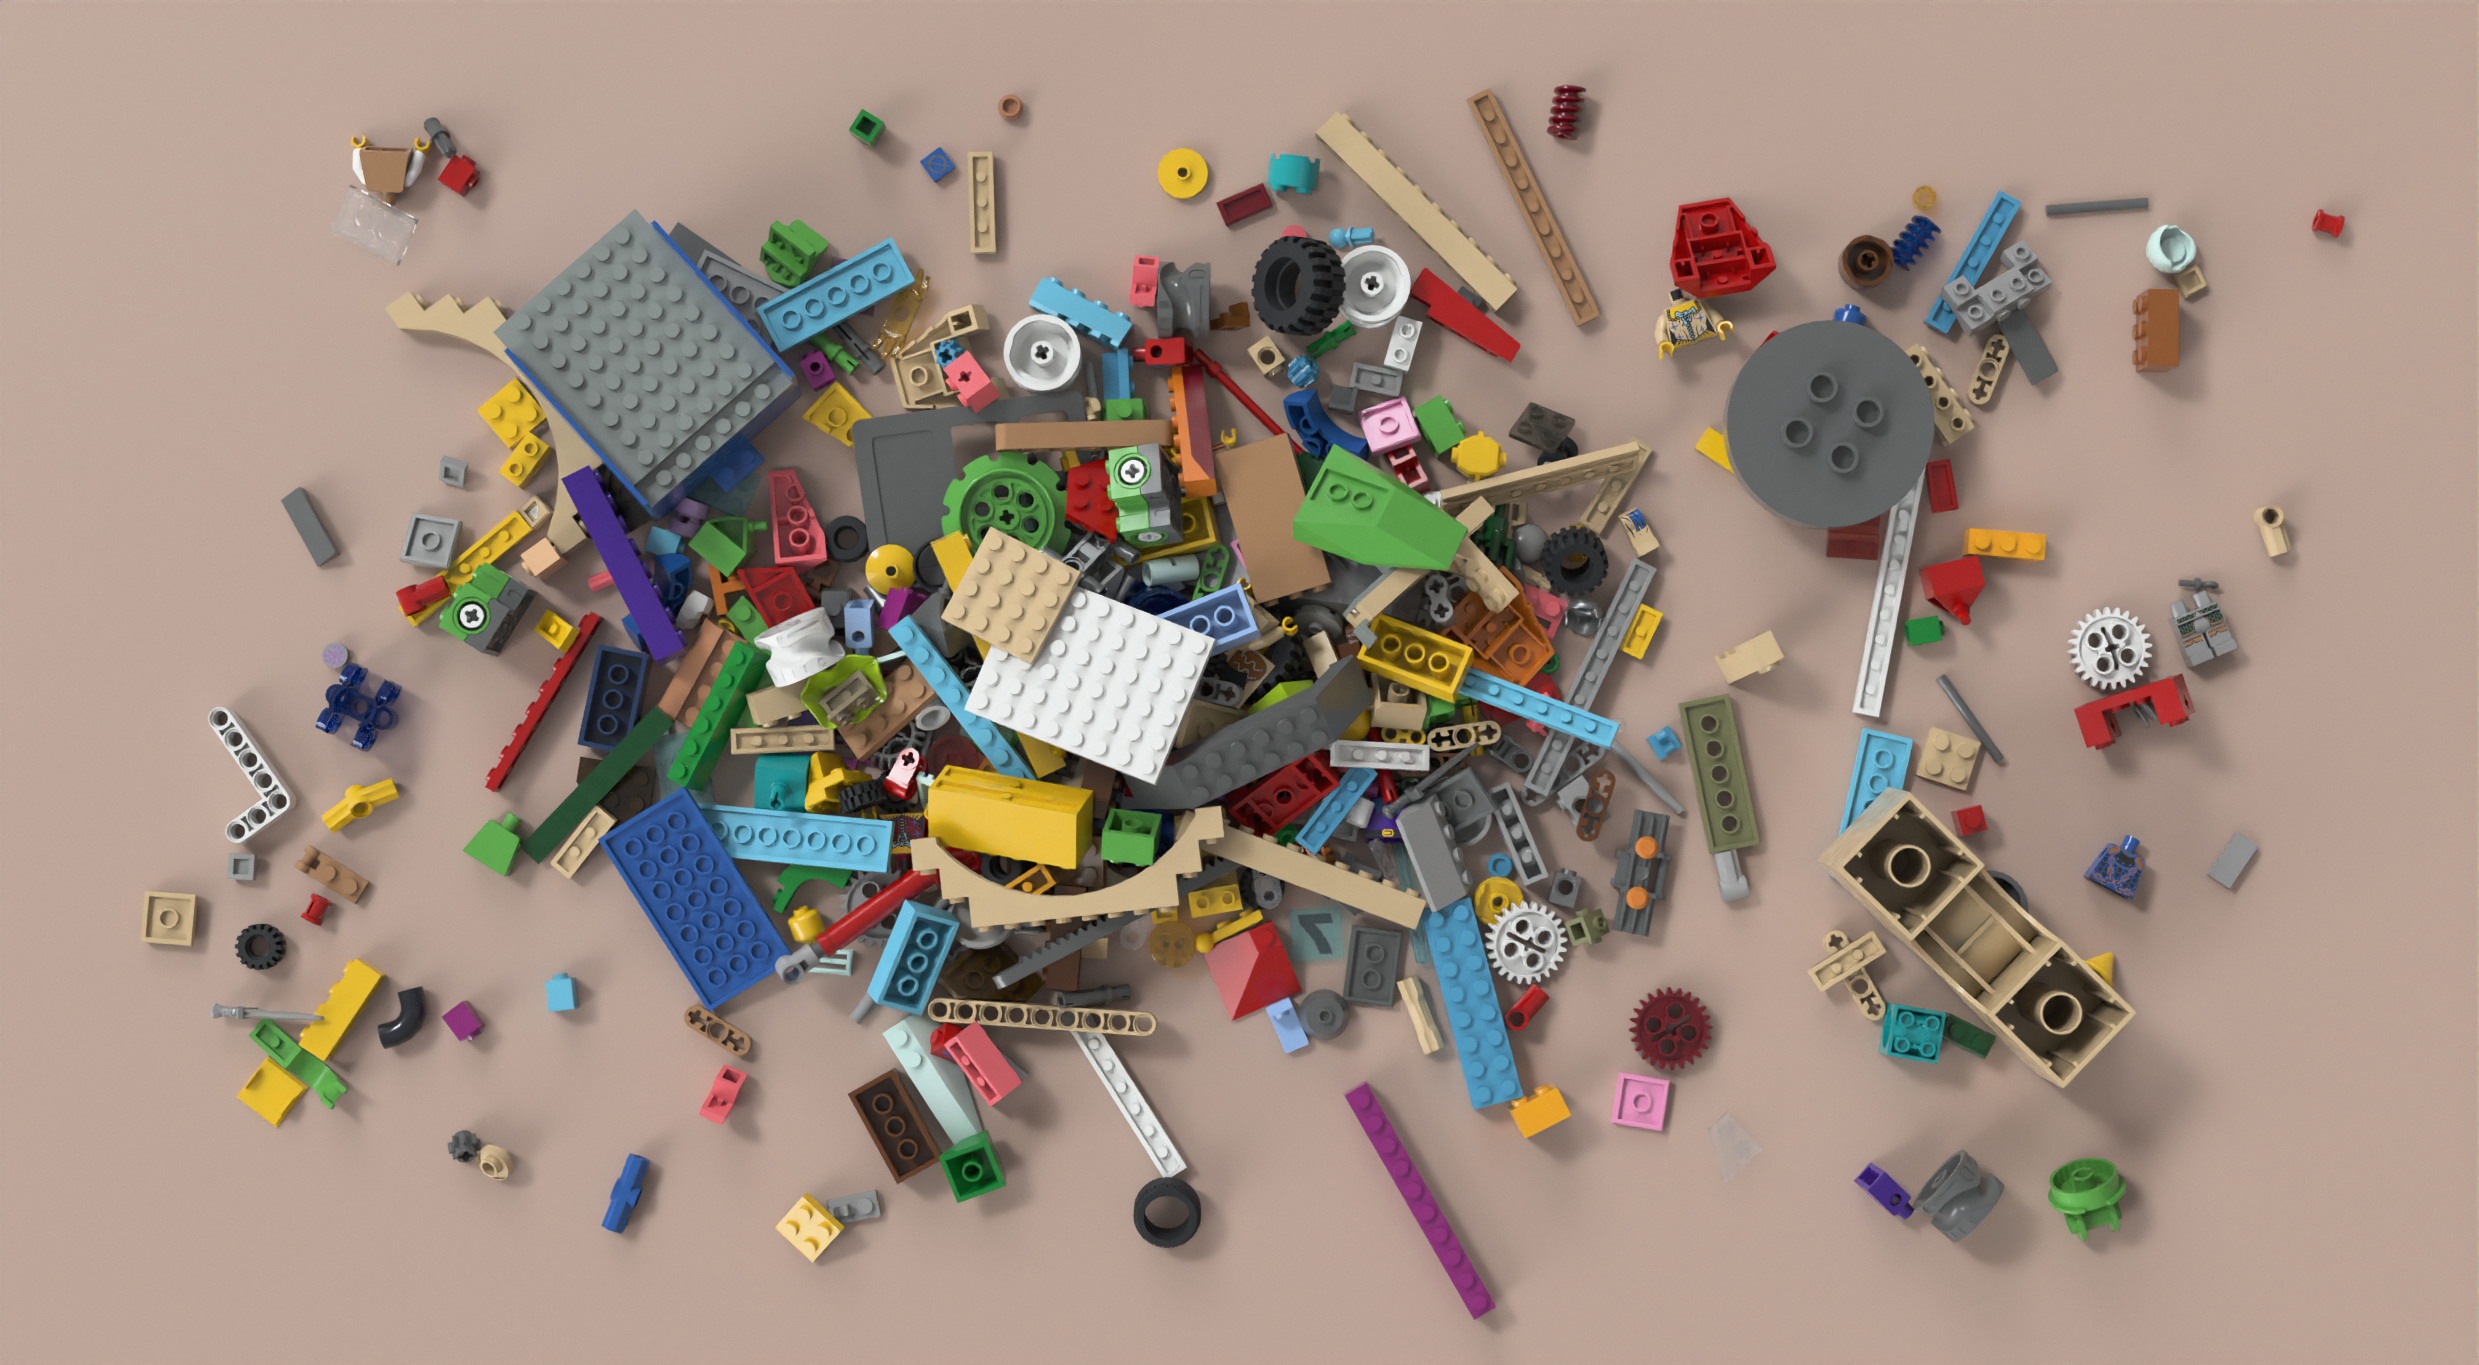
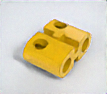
(1403, 736)

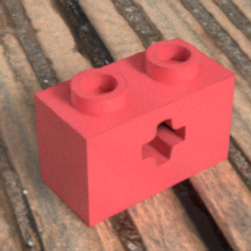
(971, 381)

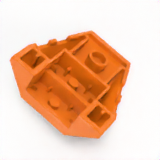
(1503, 644)

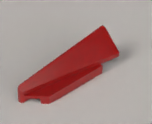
(1461, 317)

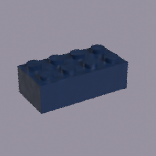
(614, 696)

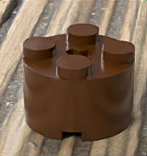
(1866, 248)

